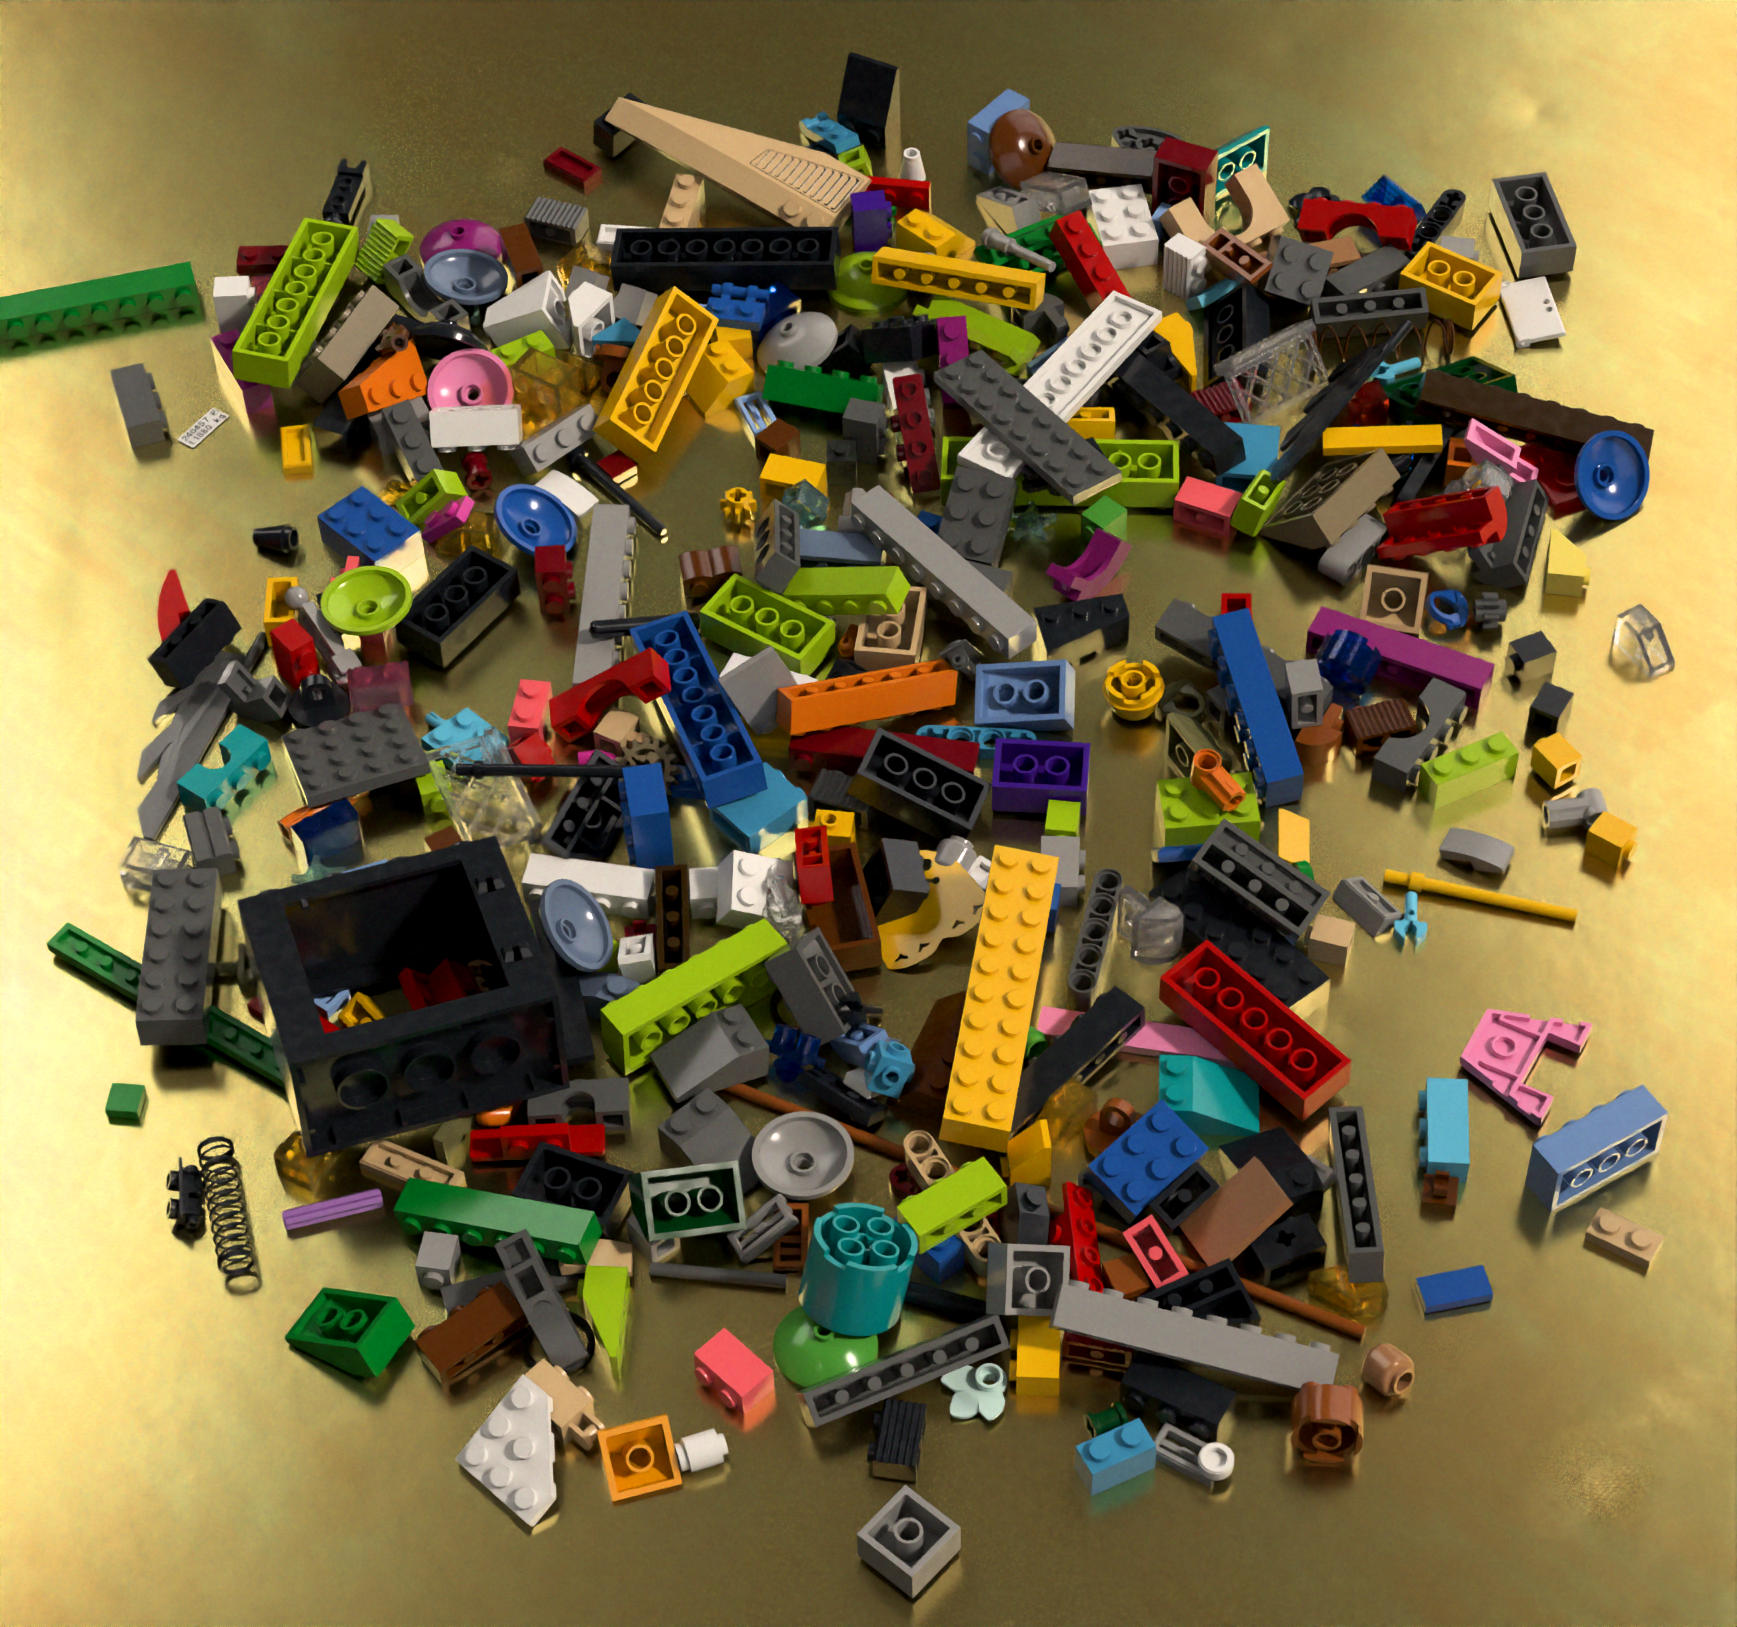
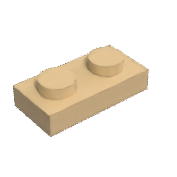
(1624, 1237)

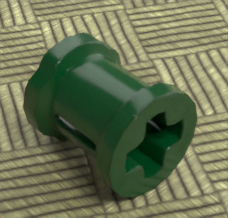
(1105, 1420)

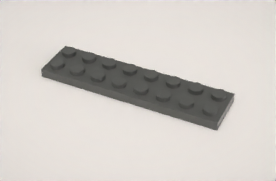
(1028, 427)

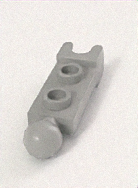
(326, 641)

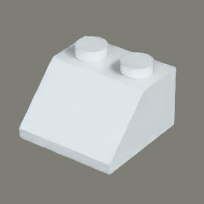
(590, 313)

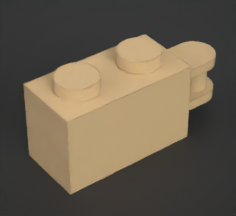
(571, 1405)

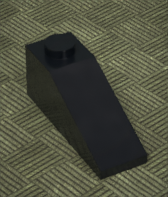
(1025, 1215)

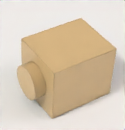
(1330, 940)

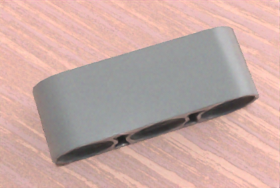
(1354, 550)

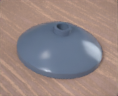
(465, 276)
(575, 925)

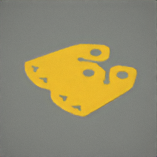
(947, 902)

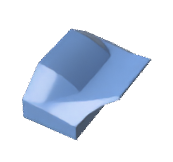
(858, 1041)

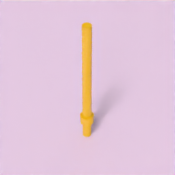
(1417, 882)

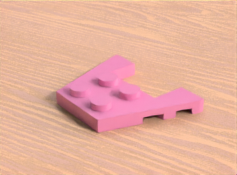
(1506, 1049)

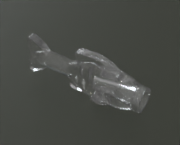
(783, 909)

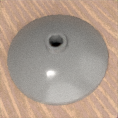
(799, 338)
(799, 1142)

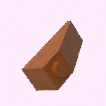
(1235, 258)

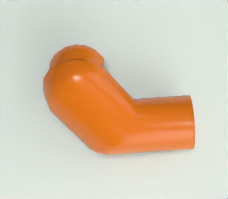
(847, 643)
(498, 1116)

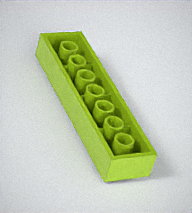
(295, 303)
(1147, 470)

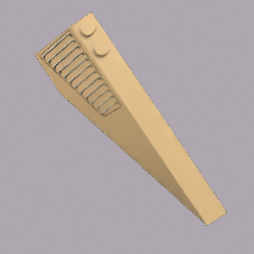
(770, 175)

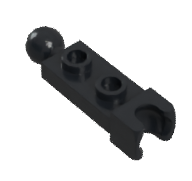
(346, 192)

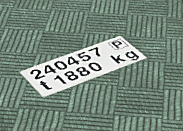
(203, 427)

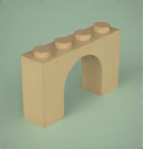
(1255, 199)

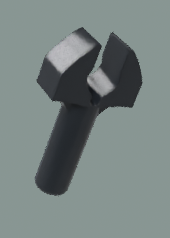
(859, 1011)

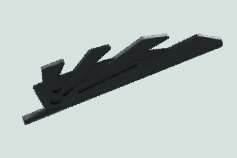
(1329, 402)

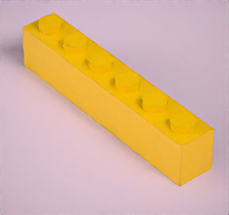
(958, 278)

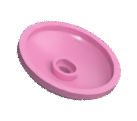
(469, 372)

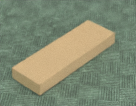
(399, 1164)

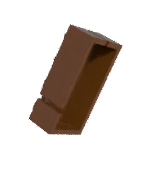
(849, 919)

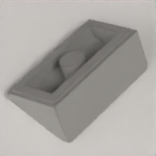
(1366, 905)

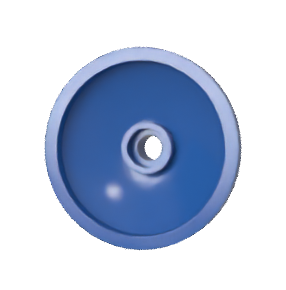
(1622, 473)
(534, 518)

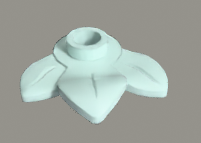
(973, 1395)

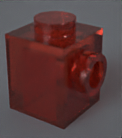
(1369, 405)

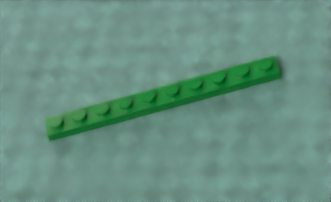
(124, 974)

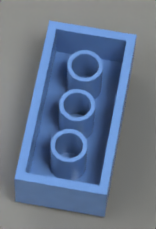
(1596, 1147)

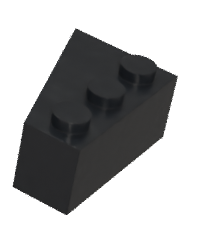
(1081, 627)
(1210, 1291)

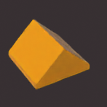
(639, 1457)

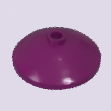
(460, 234)

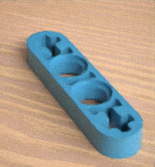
(975, 734)

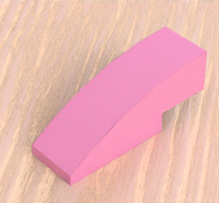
(1489, 445)

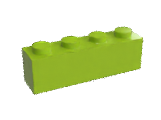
(849, 590)

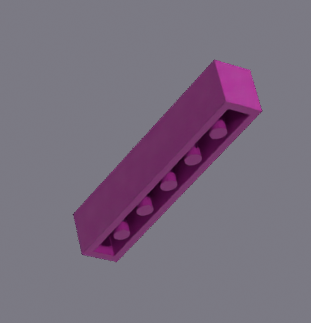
(1409, 658)

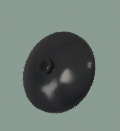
(441, 338)

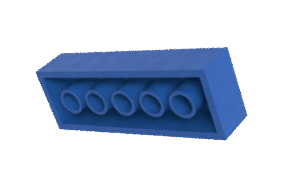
(1256, 708)

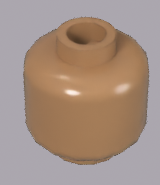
(1387, 1369)

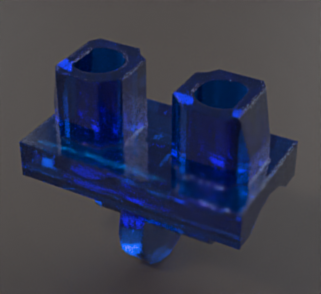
(792, 1056)

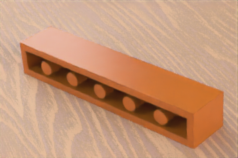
(866, 697)

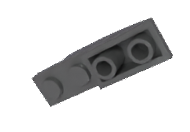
(540, 1300)

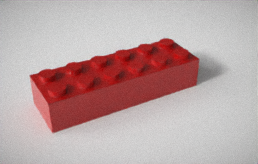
(1254, 1030)

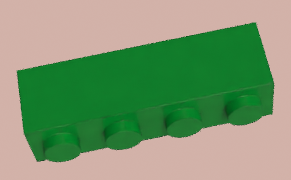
(816, 389)

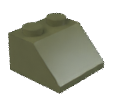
(1184, 739)

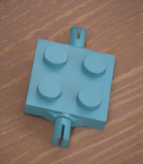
(458, 728)

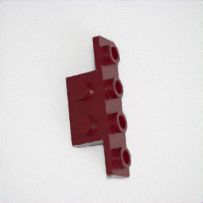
(914, 434)

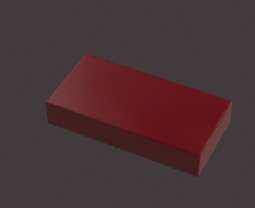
(572, 167)

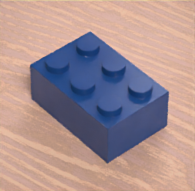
(372, 530)
(646, 816)
(1145, 1161)

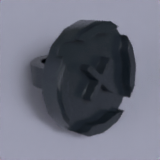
(318, 702)

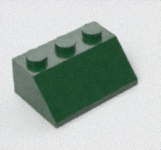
(688, 1200)

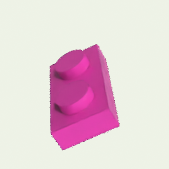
(447, 519)

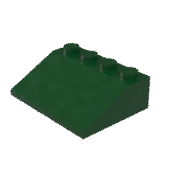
(1403, 392)

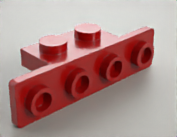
(521, 1141)
(1078, 1230)

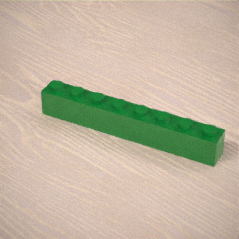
(97, 301)

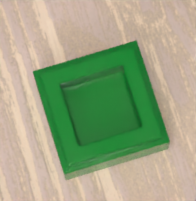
(125, 1100)

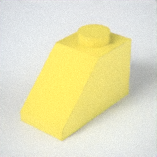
(1565, 567)

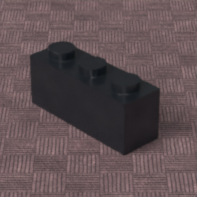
(194, 643)
(1177, 1396)

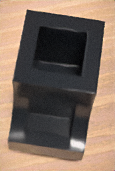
(1159, 353)

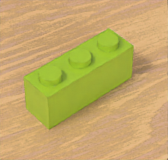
(1468, 770)
(953, 1203)

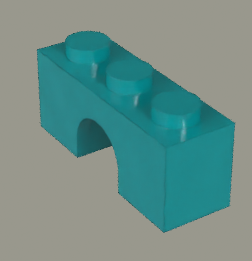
(244, 757)

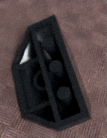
(586, 816)

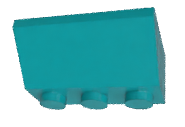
(1242, 153)

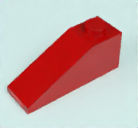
(813, 865)

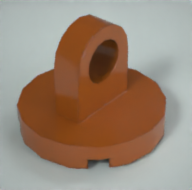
(613, 358)
(1108, 1125)

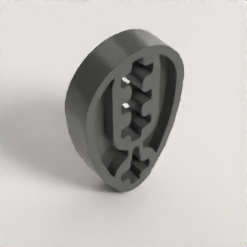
(1140, 137)

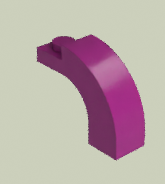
(1092, 569)

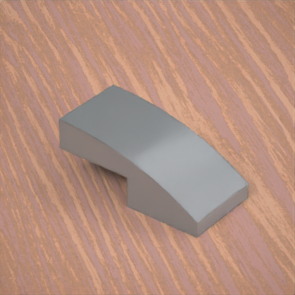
(1482, 850)

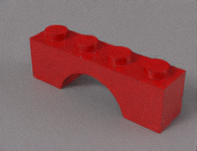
(1324, 219)
(579, 708)

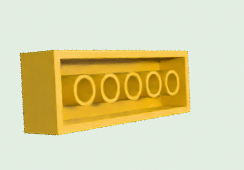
(655, 374)

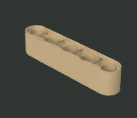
(934, 1163)

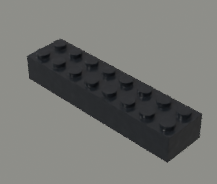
(737, 255)

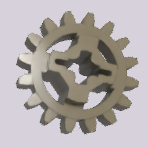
(657, 753)

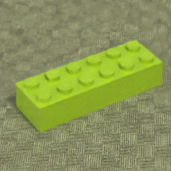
(681, 996)

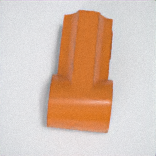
(1211, 777)

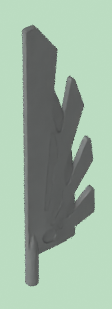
(183, 743)

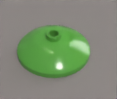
(810, 1358)

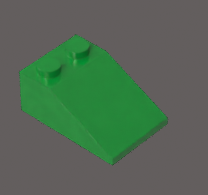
(352, 1330)

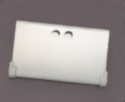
(1528, 314)

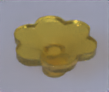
(393, 492)

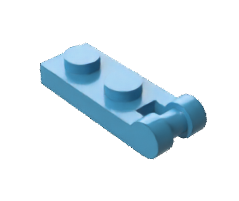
(829, 133)

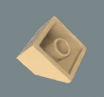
(1394, 598)

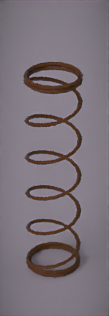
(1448, 343)

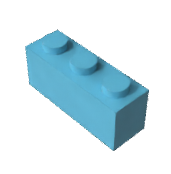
(1444, 1127)

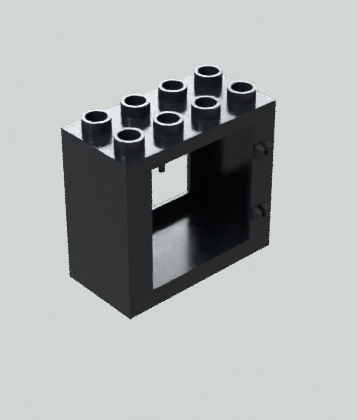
(422, 1062)

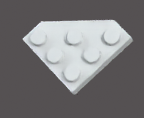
(516, 1451)

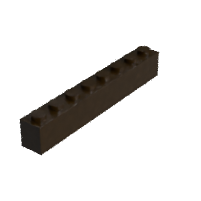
(1517, 414)

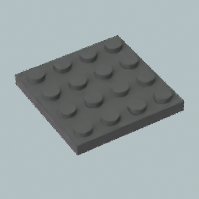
(355, 754)

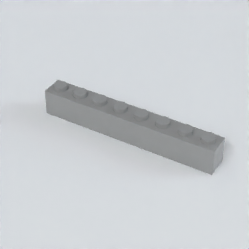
(943, 572)
(604, 588)
(1191, 1339)

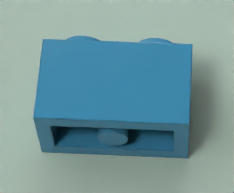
(1115, 1456)

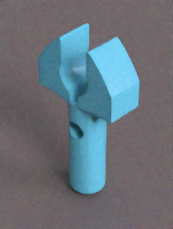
(1387, 372)
(1410, 921)

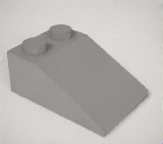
(755, 687)

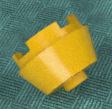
(1133, 689)

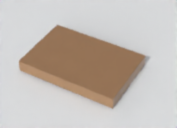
(1236, 1214)

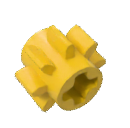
(738, 505)

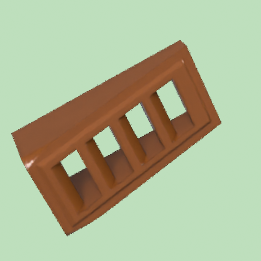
(801, 1211)

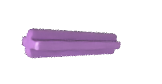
(332, 1209)

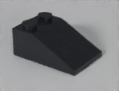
(870, 100)
(1286, 1165)

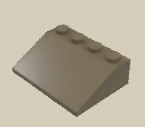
(1332, 500)

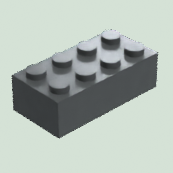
(1532, 225)

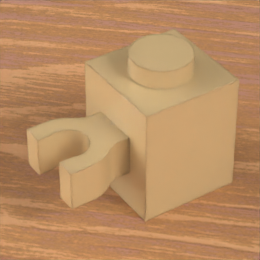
(618, 730)

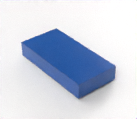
(1454, 1289)

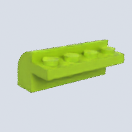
(1001, 341)

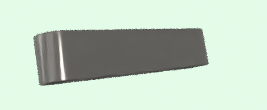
(1094, 940)

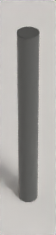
(718, 1275)

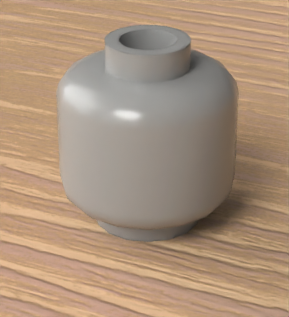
(955, 849)

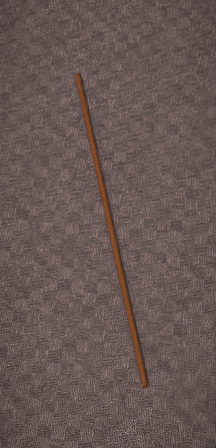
(1103, 1231)

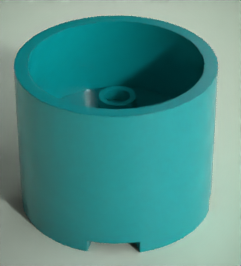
(857, 1270)

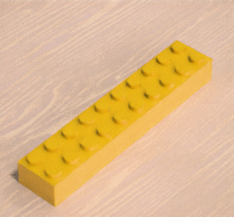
(999, 999)

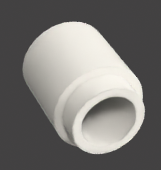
(701, 1450)

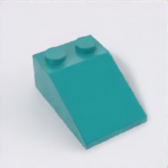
(1209, 1096)

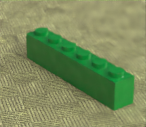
(491, 1217)

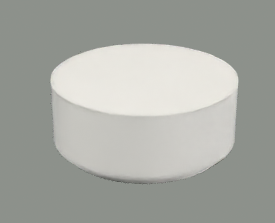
(1215, 1461)

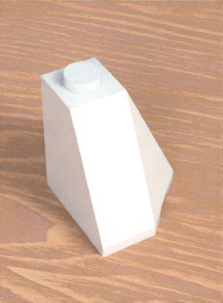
(528, 310)

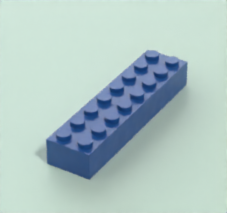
(702, 713)

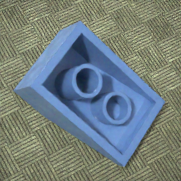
(1025, 695)

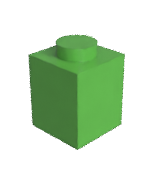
(1105, 515)

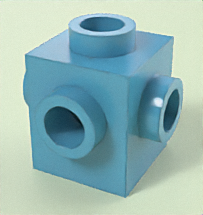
(888, 1068)

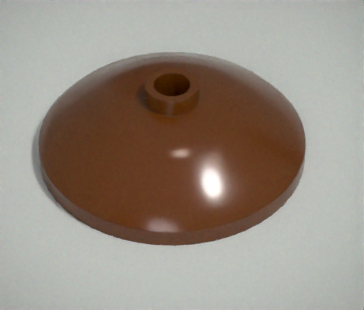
(1020, 146)

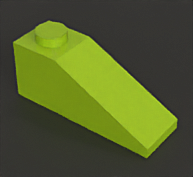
(606, 1305)

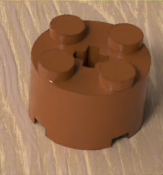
(1327, 1422)

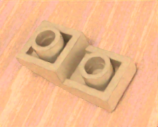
(605, 1254)

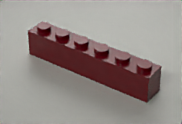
(845, 747)

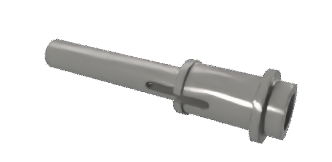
(995, 240)

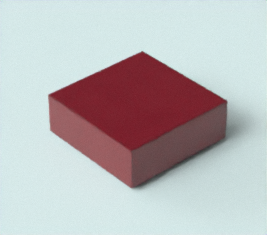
(617, 466)

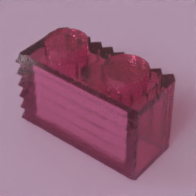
(380, 685)

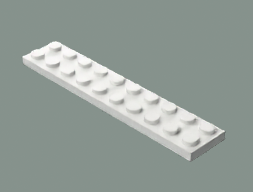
(1072, 374)

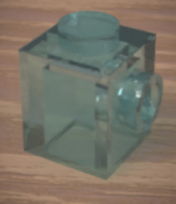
(807, 502)

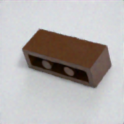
(470, 1331)

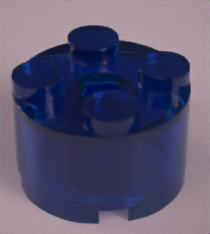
(1348, 663)

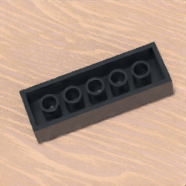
(1245, 940)

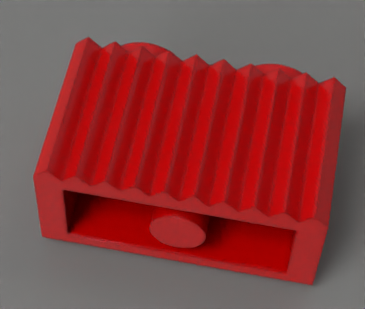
(294, 652)

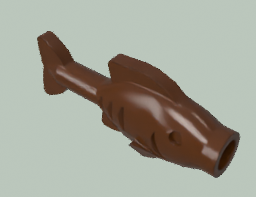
(392, 339)

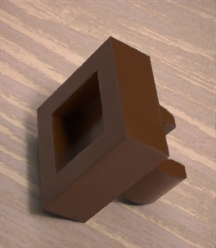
(1439, 1192)

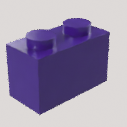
(869, 220)

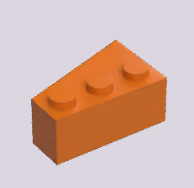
(385, 383)

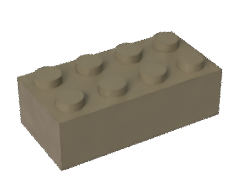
(345, 343)

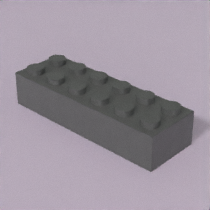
(179, 957)

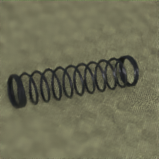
(225, 1156)

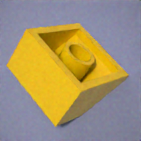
(928, 233)
(719, 379)

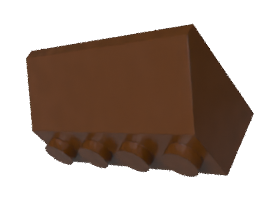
(933, 1060)

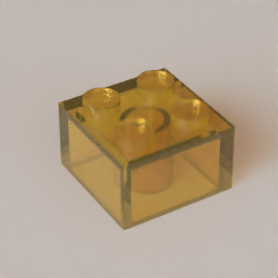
(545, 386)

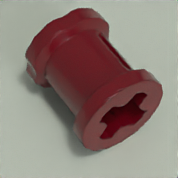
(475, 465)

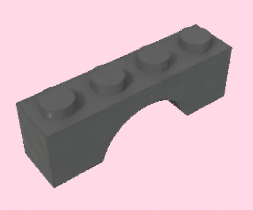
(407, 285)
(1400, 758)

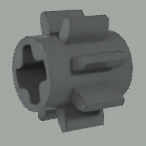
(1489, 610)

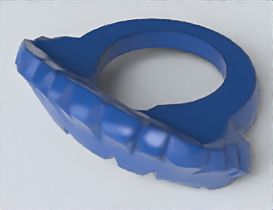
(1454, 599)

